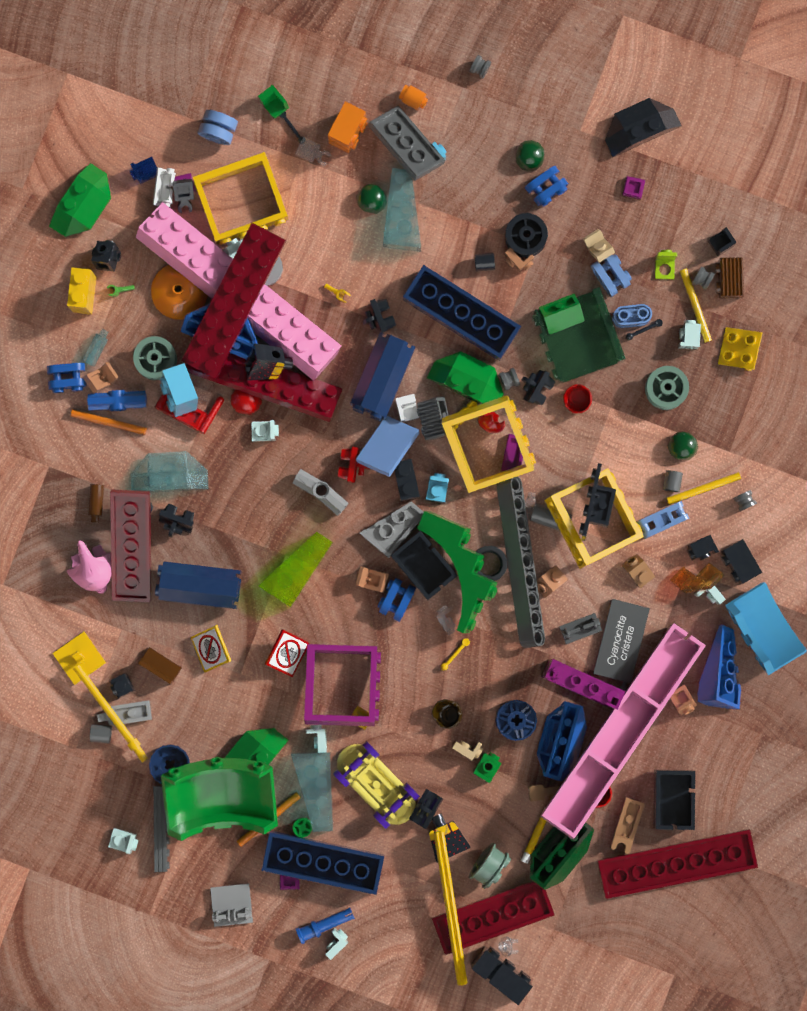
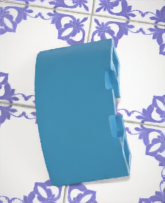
(765, 628)

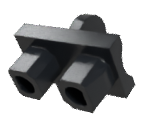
(378, 307)
(534, 385)
(175, 523)
(426, 808)

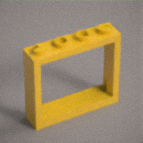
(230, 170)
(516, 424)
(569, 532)

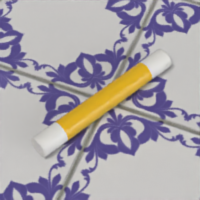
(533, 840)

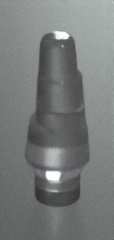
(530, 503)

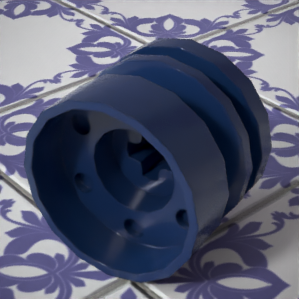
(509, 710)
(166, 752)

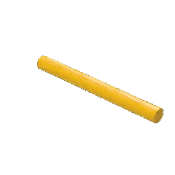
(695, 305)
(703, 488)

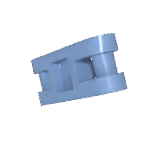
(663, 519)

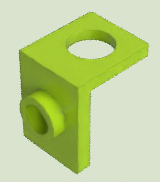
(665, 257)

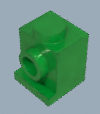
(480, 770)

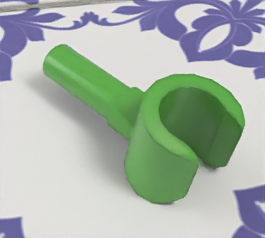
(119, 289)

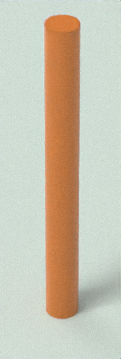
(108, 422)
(280, 809)

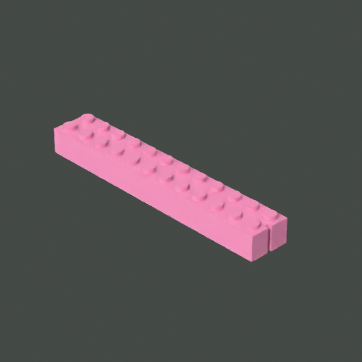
(206, 266)
(622, 731)

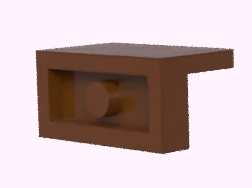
(160, 665)

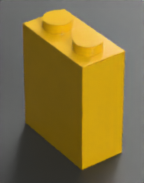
(81, 291)

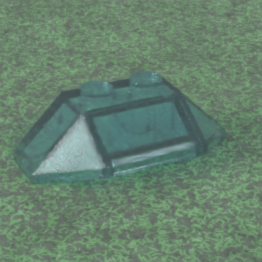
(169, 473)

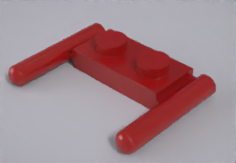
(196, 419)

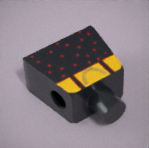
(266, 362)
(454, 838)

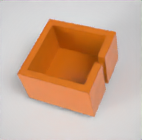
(347, 127)

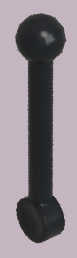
(283, 116)
(629, 336)

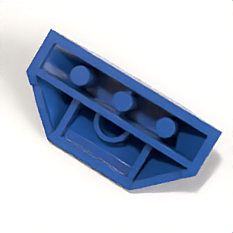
(243, 343)
(562, 740)

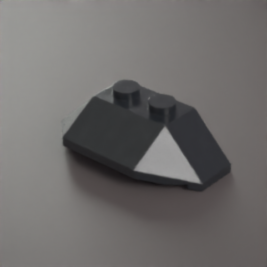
(640, 125)

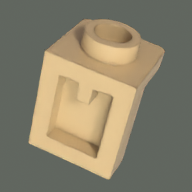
(598, 246)
(464, 749)

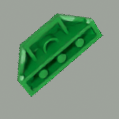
(82, 202)
(467, 377)
(259, 745)

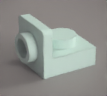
(264, 431)
(713, 595)
(320, 741)
(123, 841)
(334, 947)

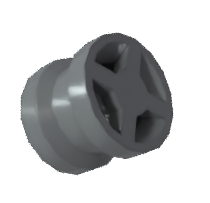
(480, 66)
(703, 278)
(509, 379)
(745, 500)

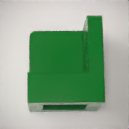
(273, 101)

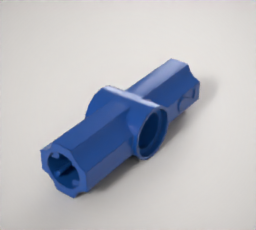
(117, 400)

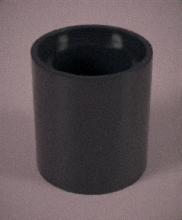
(484, 262)

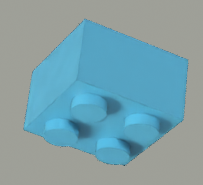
(179, 390)

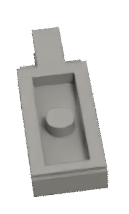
(129, 712)

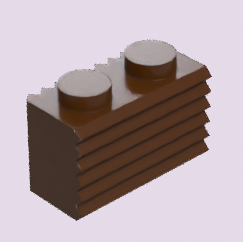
(730, 277)

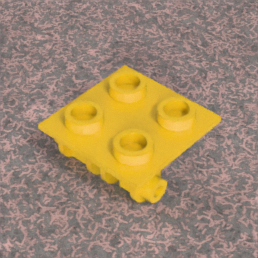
(740, 348)

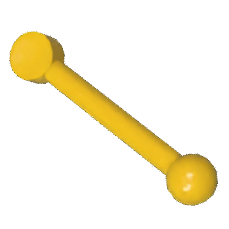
(444, 666)

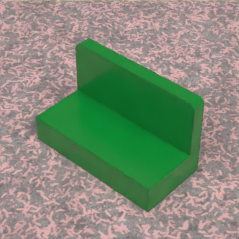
(562, 313)

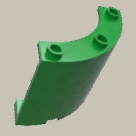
(219, 795)

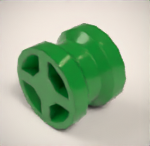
(304, 827)

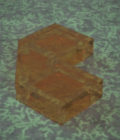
(703, 580)

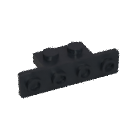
(600, 504)

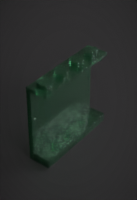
(585, 345)

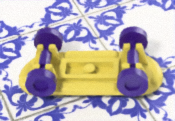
(376, 784)

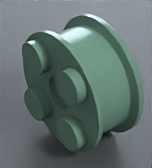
(152, 347)
(674, 379)
(489, 865)

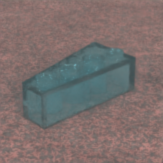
(401, 216)
(316, 786)

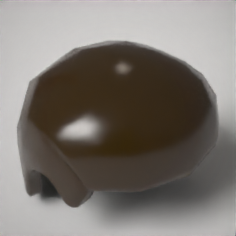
(447, 713)

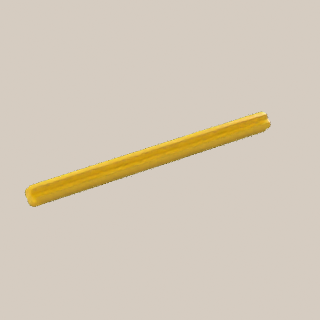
(450, 907)

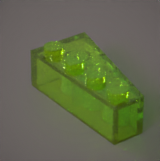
(294, 573)

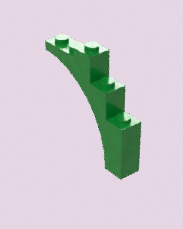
(474, 587)

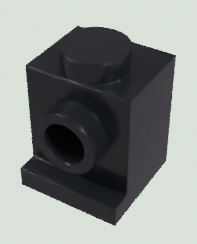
(702, 548)
(122, 686)

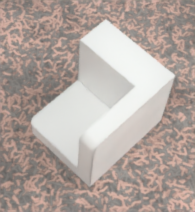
(407, 408)

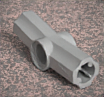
(330, 499)

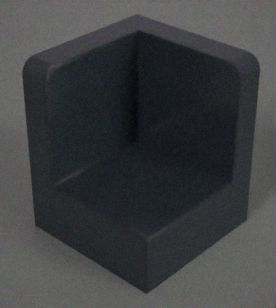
(722, 242)

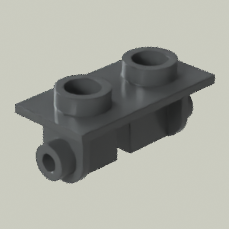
(580, 628)

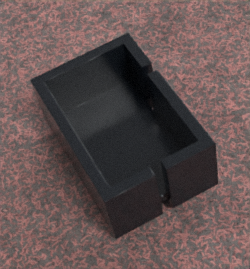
(423, 566)
(673, 800)
(502, 974)

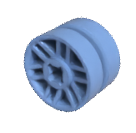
(217, 127)

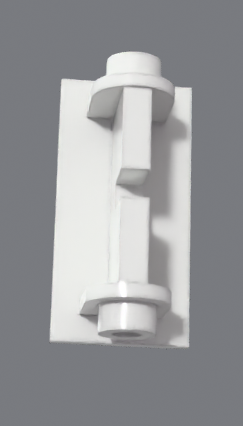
(163, 184)

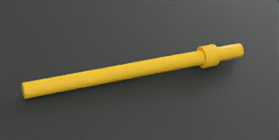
(133, 744)

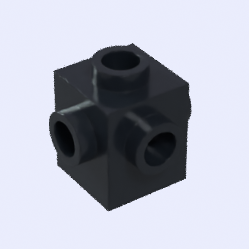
(106, 255)

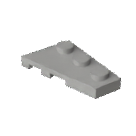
(394, 529)

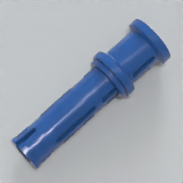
(315, 928)

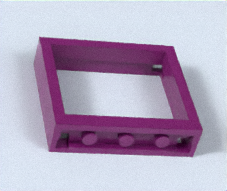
(583, 684)
(311, 719)

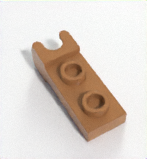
(538, 793)
(627, 824)

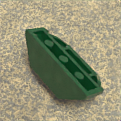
(558, 856)

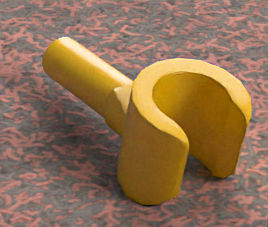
(339, 293)

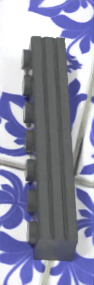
(161, 840)

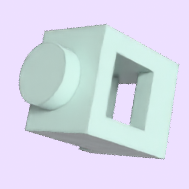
(690, 335)

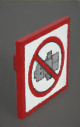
(287, 653)

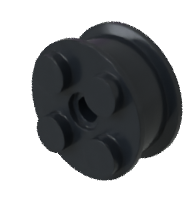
(529, 224)

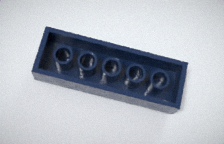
(461, 313)
(323, 862)

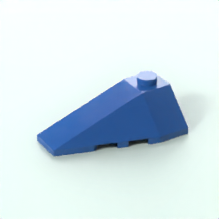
(718, 681)

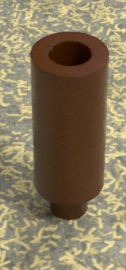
(96, 502)

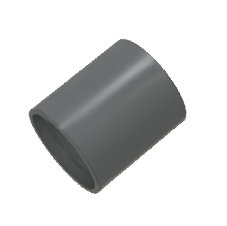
(672, 481)
(100, 733)

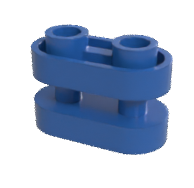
(544, 197)
(58, 385)
(386, 603)

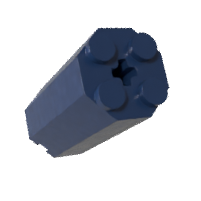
(382, 376)
(198, 585)

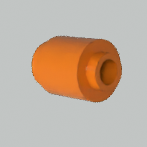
(413, 97)

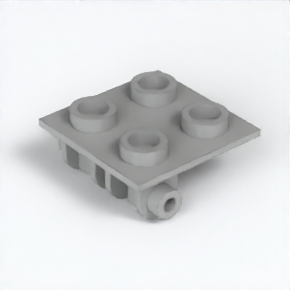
(231, 905)

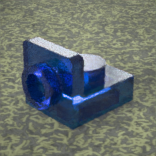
(144, 170)

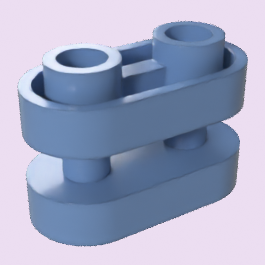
(621, 277)
(632, 316)

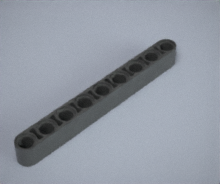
(520, 563)

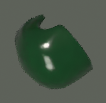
(530, 155)
(371, 199)
(683, 446)

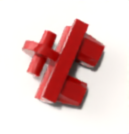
(350, 473)

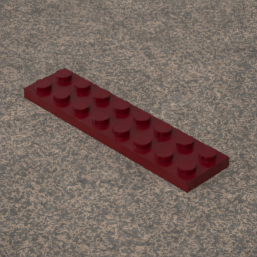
(234, 300)
(288, 390)
(677, 863)

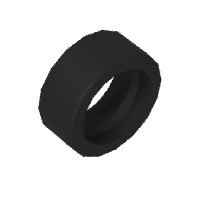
(503, 561)

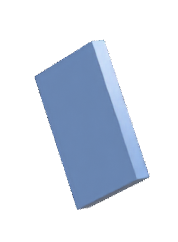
(387, 446)

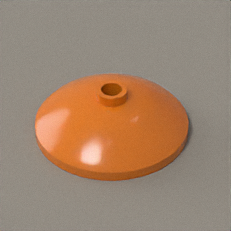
(171, 303)

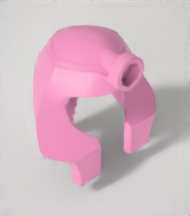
(90, 571)

